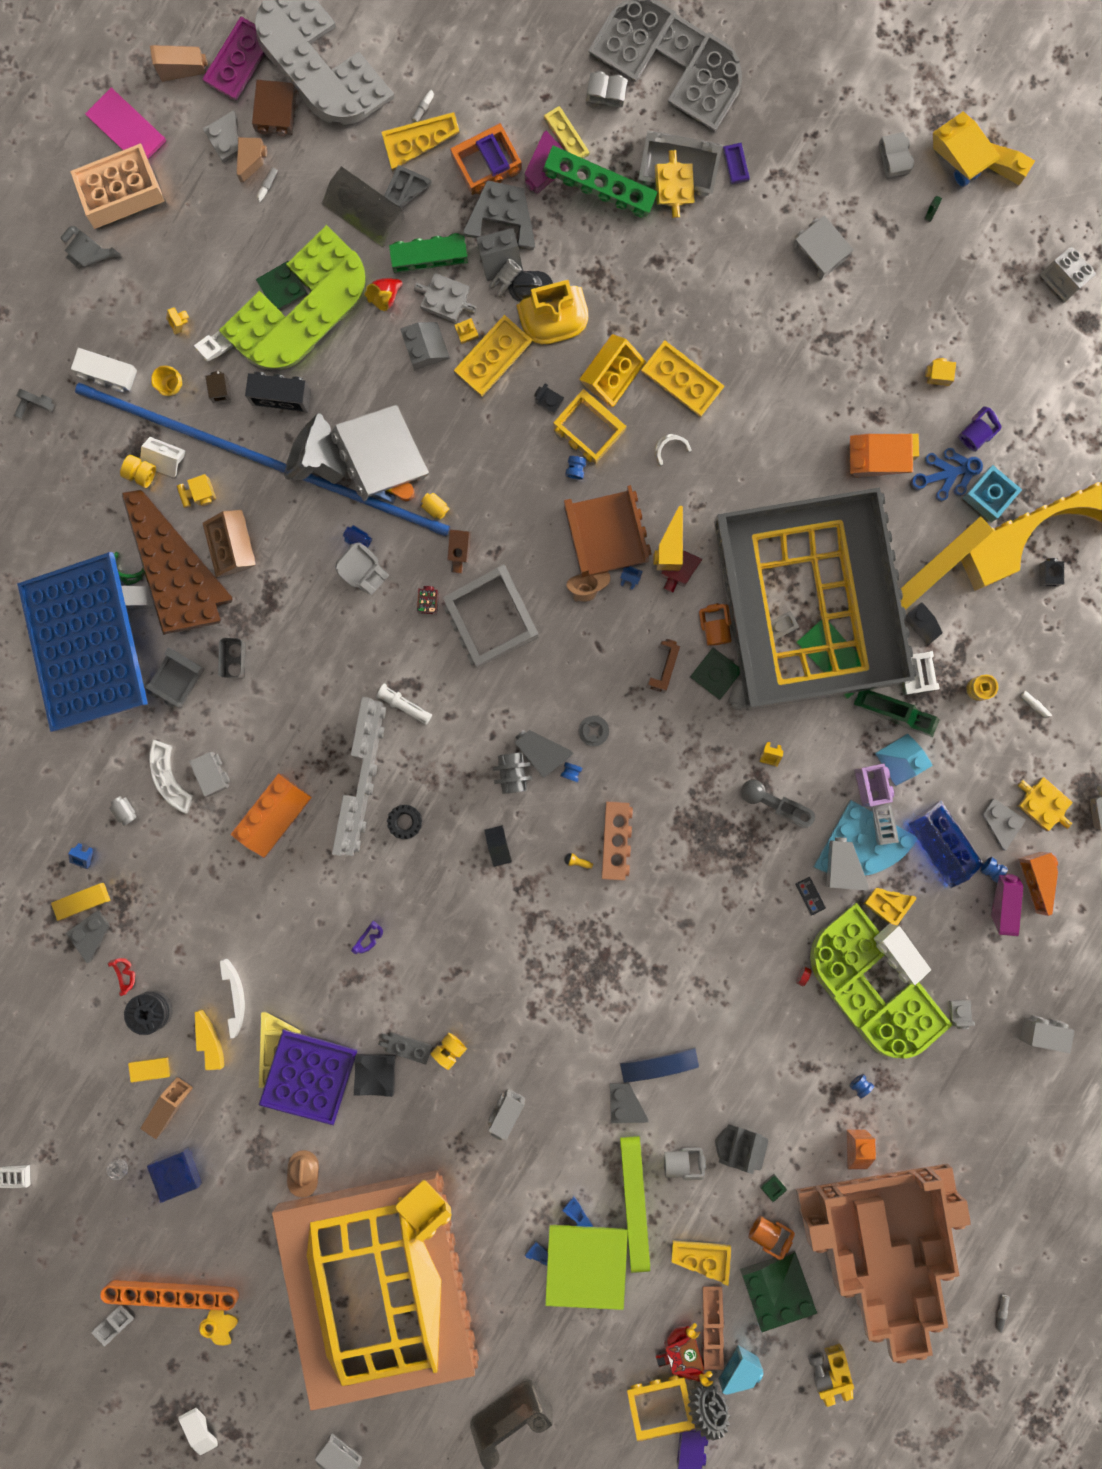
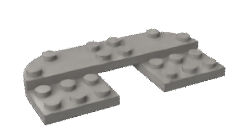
(711, 65)
(335, 95)
(353, 808)

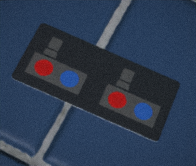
(810, 895)

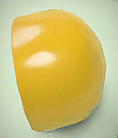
(166, 380)

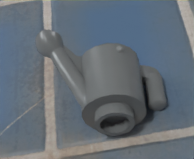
(83, 249)

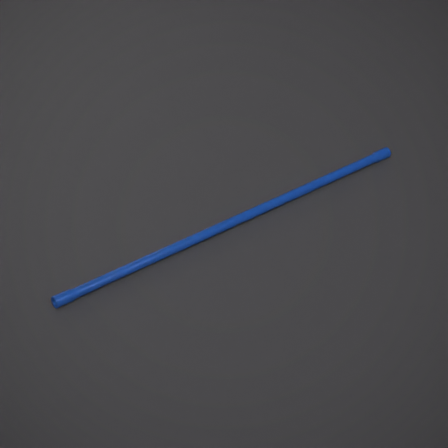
(92, 393)

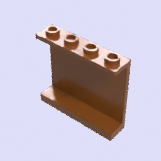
(607, 532)

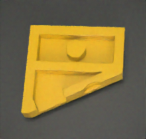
(889, 905)

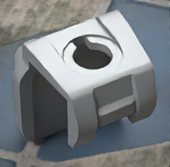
(361, 568)

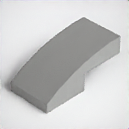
(112, 1325)

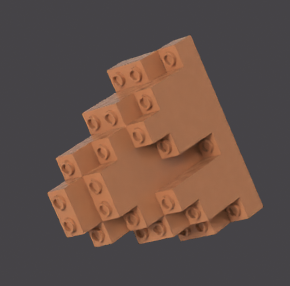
(890, 1249)

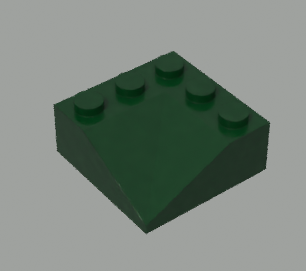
(778, 1291)

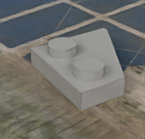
(224, 136)
(1002, 822)

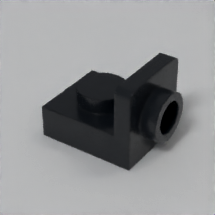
(548, 399)

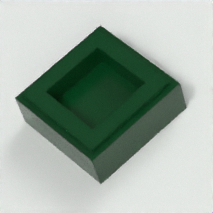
(773, 1188)

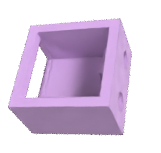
(878, 783)

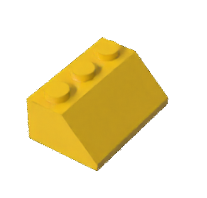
(612, 370)

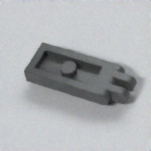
(406, 1047)

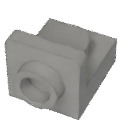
(961, 1014)

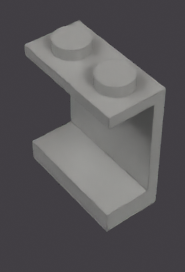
(823, 245)

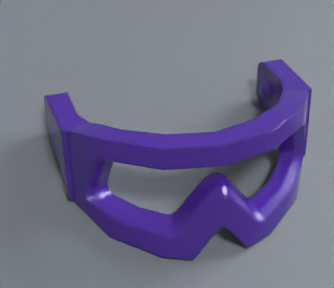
(358, 947)

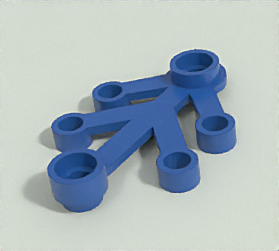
(950, 472)

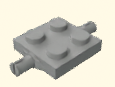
(445, 297)

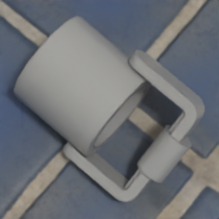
(677, 1164)

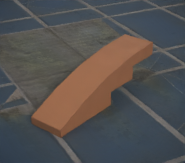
(712, 1328)

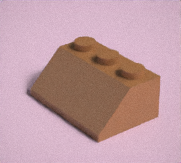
(229, 543)

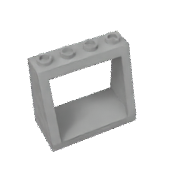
(530, 635)

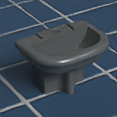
(315, 453)

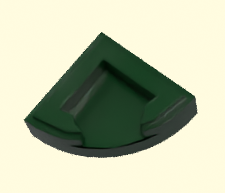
(933, 208)

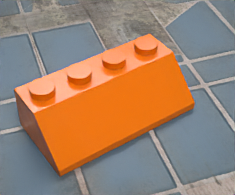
(271, 815)

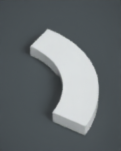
(163, 778)

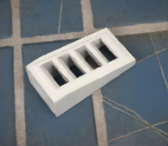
(24, 1175)

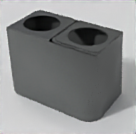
(223, 665)

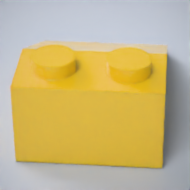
(964, 145)
(670, 550)

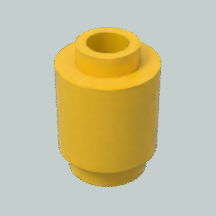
(434, 506)

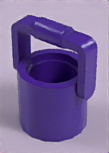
(979, 431)

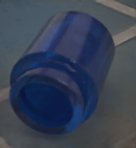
(356, 535)

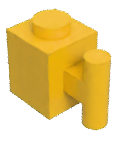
(200, 491)

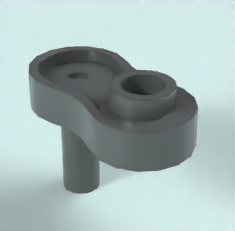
(43, 402)

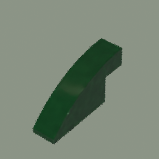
(897, 712)

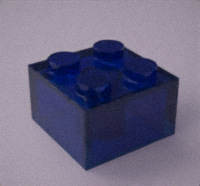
(174, 1174)

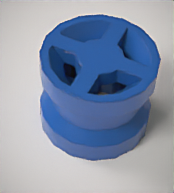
(571, 772)
(861, 1086)

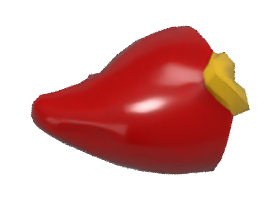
(383, 292)

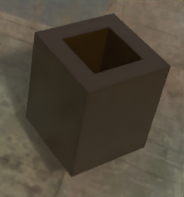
(218, 387)

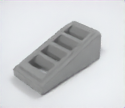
(877, 825)

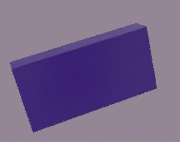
(492, 155)
(736, 163)

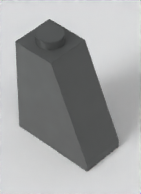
(542, 752)

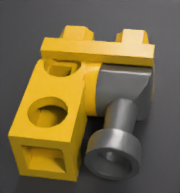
(837, 1379)

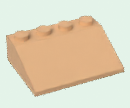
(117, 186)

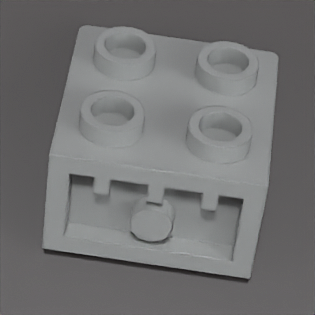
(1068, 273)

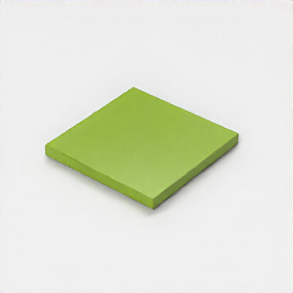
(586, 1267)

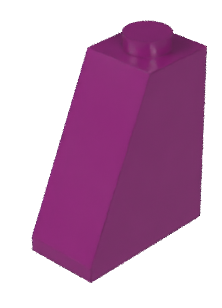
(534, 177)
(1007, 905)

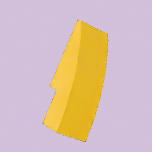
(80, 901)
(208, 1041)

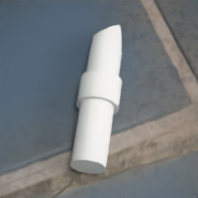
(1035, 704)

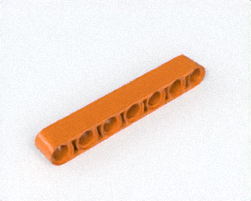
(161, 1300)

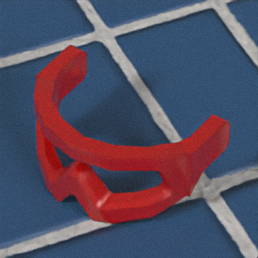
(123, 988)

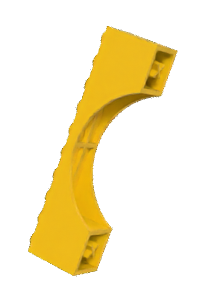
(1002, 550)

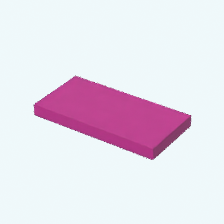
(124, 124)

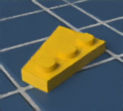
(704, 1258)

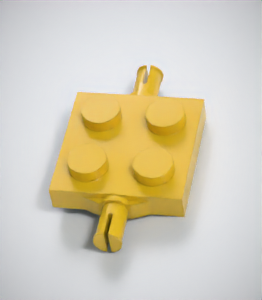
(674, 184)
(1045, 804)

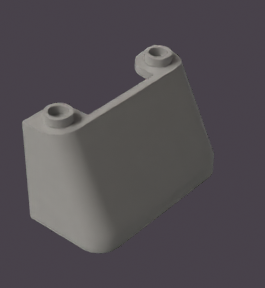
(701, 153)

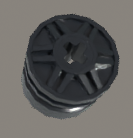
(159, 1012)

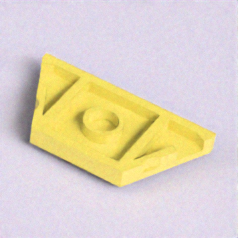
(270, 1034)

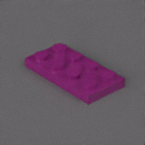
(235, 60)

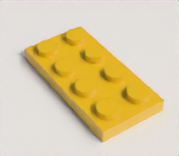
(493, 355)
(682, 378)

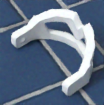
(663, 440)

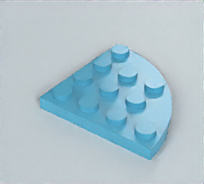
(858, 827)

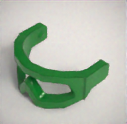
(123, 577)

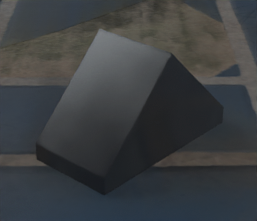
(498, 846)

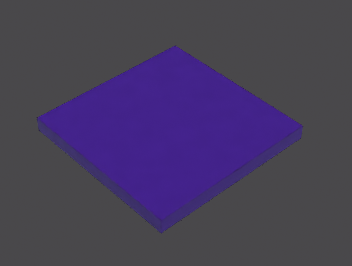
(307, 1077)

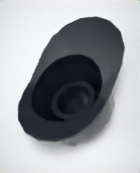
(527, 280)

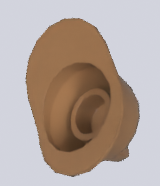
(586, 587)
(302, 1173)

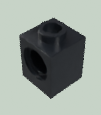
(1045, 578)

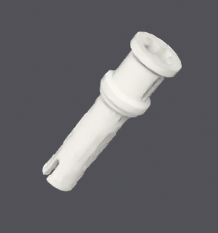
(401, 703)

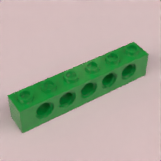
(610, 179)

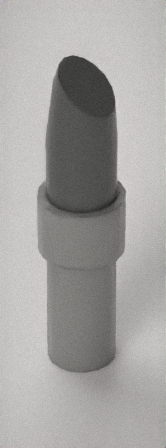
(1002, 1313)

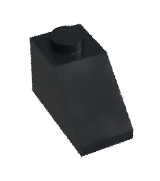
(924, 623)

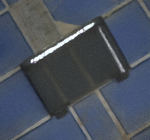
(506, 1415)

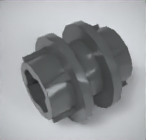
(512, 773)

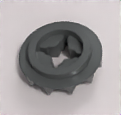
(594, 740)

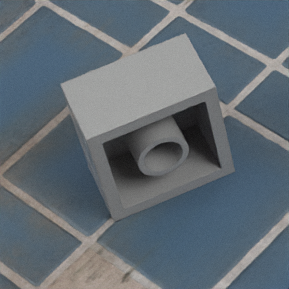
(1046, 1034)

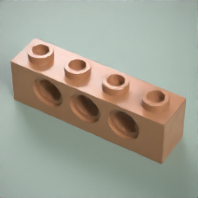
(622, 870)

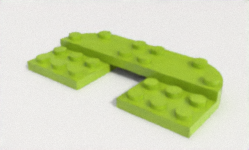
(280, 342)
(893, 1028)

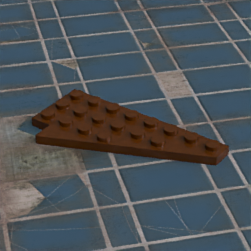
(178, 580)

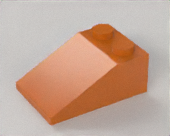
(881, 454)
(1041, 879)

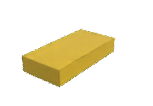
(149, 1069)

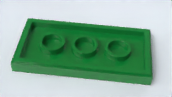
(845, 657)

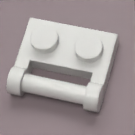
(918, 684)

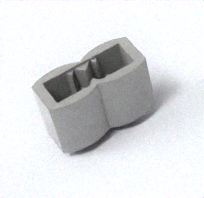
(606, 89)
(896, 155)

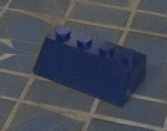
(946, 844)

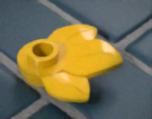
(221, 1326)

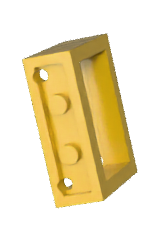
(598, 409)
(654, 1386)

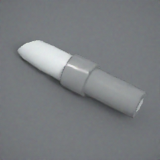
(423, 106)
(266, 184)

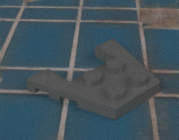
(502, 205)

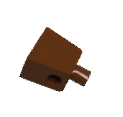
(460, 540)

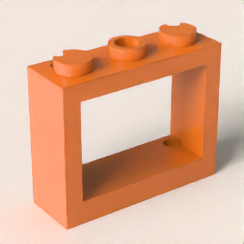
(469, 147)

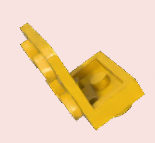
(424, 1210)

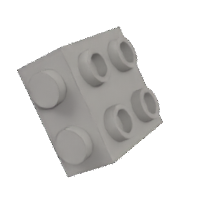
(504, 1118)

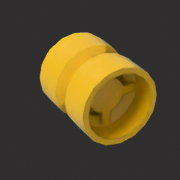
(136, 470)
(982, 687)
(453, 1046)

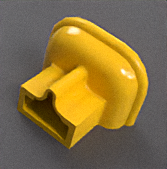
(554, 320)

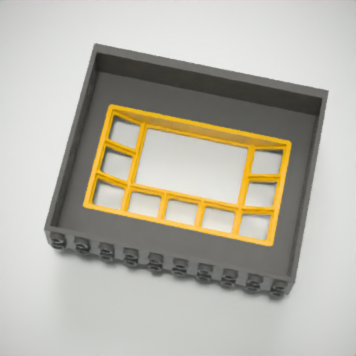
(869, 588)

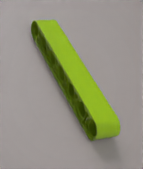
(635, 1204)

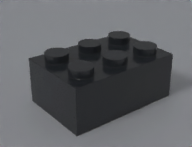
(278, 392)

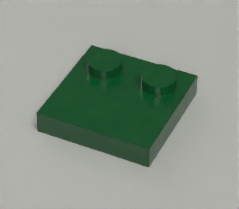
(281, 286)

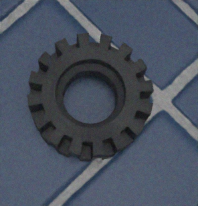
(396, 813)

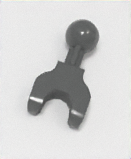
(754, 792)

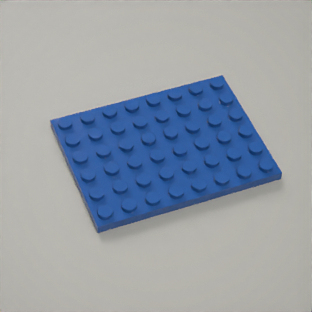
(82, 642)

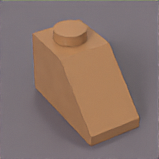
(250, 157)

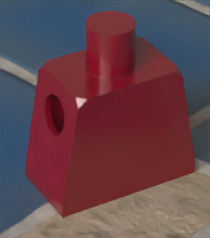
(681, 577)

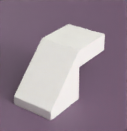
(196, 1431)

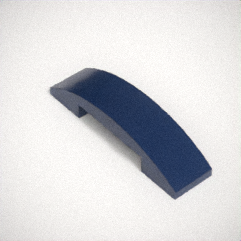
(659, 1066)

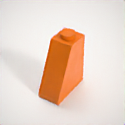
(860, 1149)

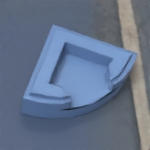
(386, 497)

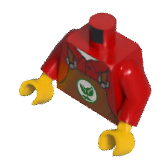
(684, 1355)

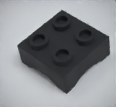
(374, 1075)

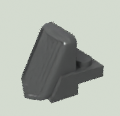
(741, 1148)

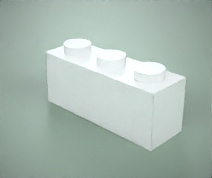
(103, 370)
(902, 954)

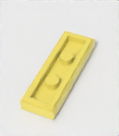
(565, 133)

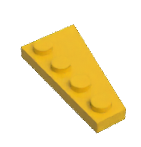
(417, 138)

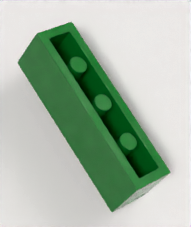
(428, 253)

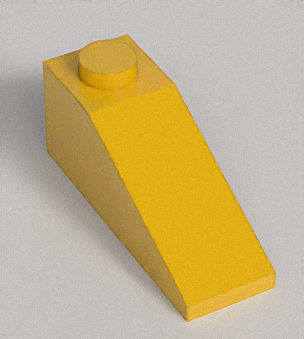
(1012, 164)

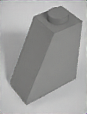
(137, 597)
(844, 866)

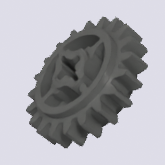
(709, 1411)

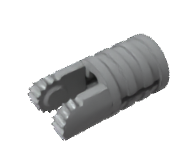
(506, 275)

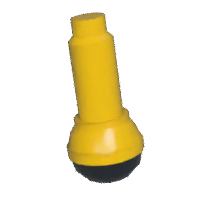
(571, 859)

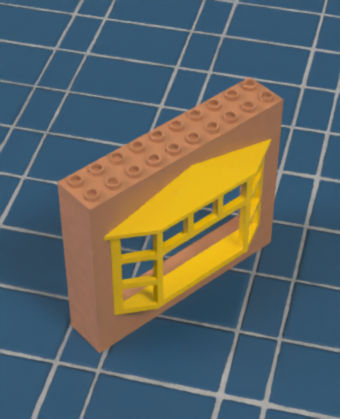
(433, 1281)

